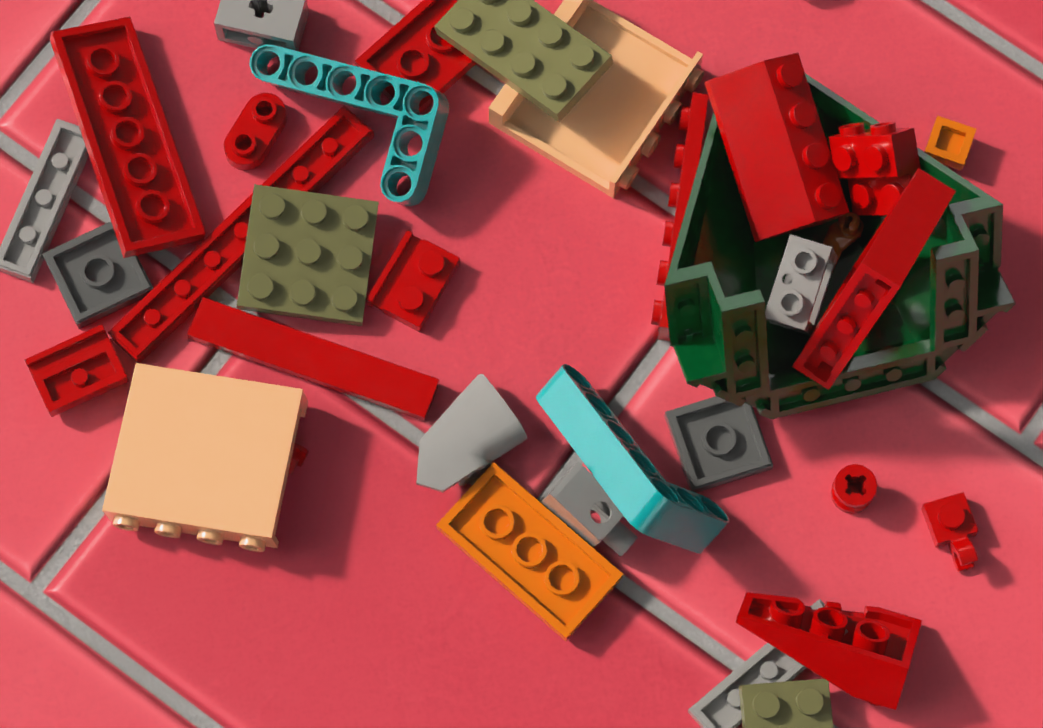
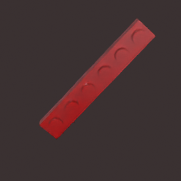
(686, 159)

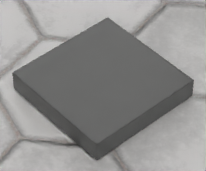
(96, 276)
(717, 442)

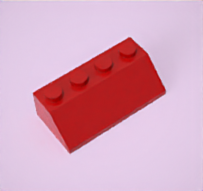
(776, 147)

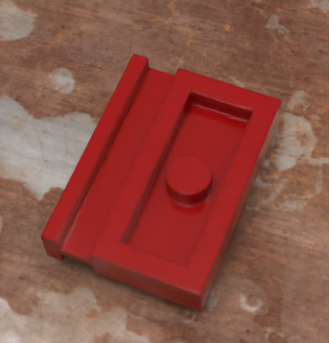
(413, 281)
(76, 370)

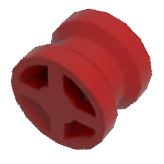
(849, 496)

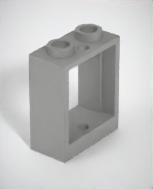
(799, 298)

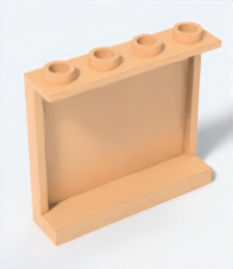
(619, 113)
(203, 456)

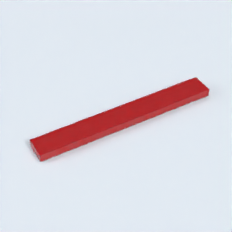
(224, 248)

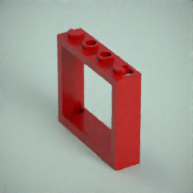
(874, 278)

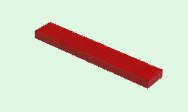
(313, 359)

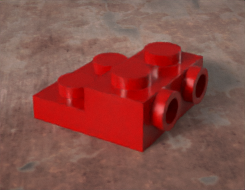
(875, 163)

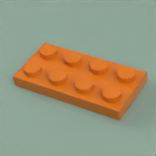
(529, 551)

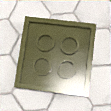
(307, 255)

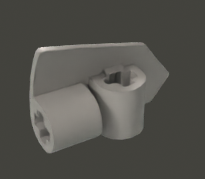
(467, 438)

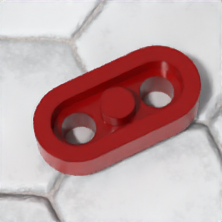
(257, 129)

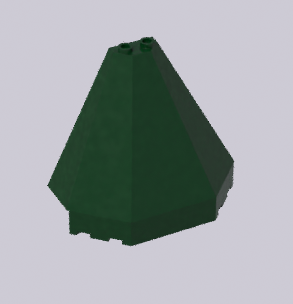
(725, 280)

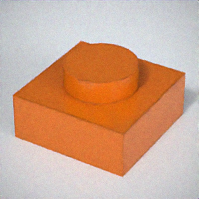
(950, 142)

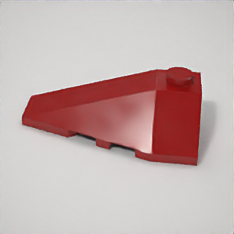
(864, 662)

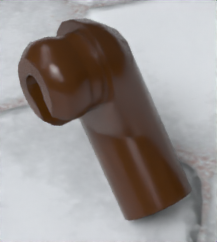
(844, 233)

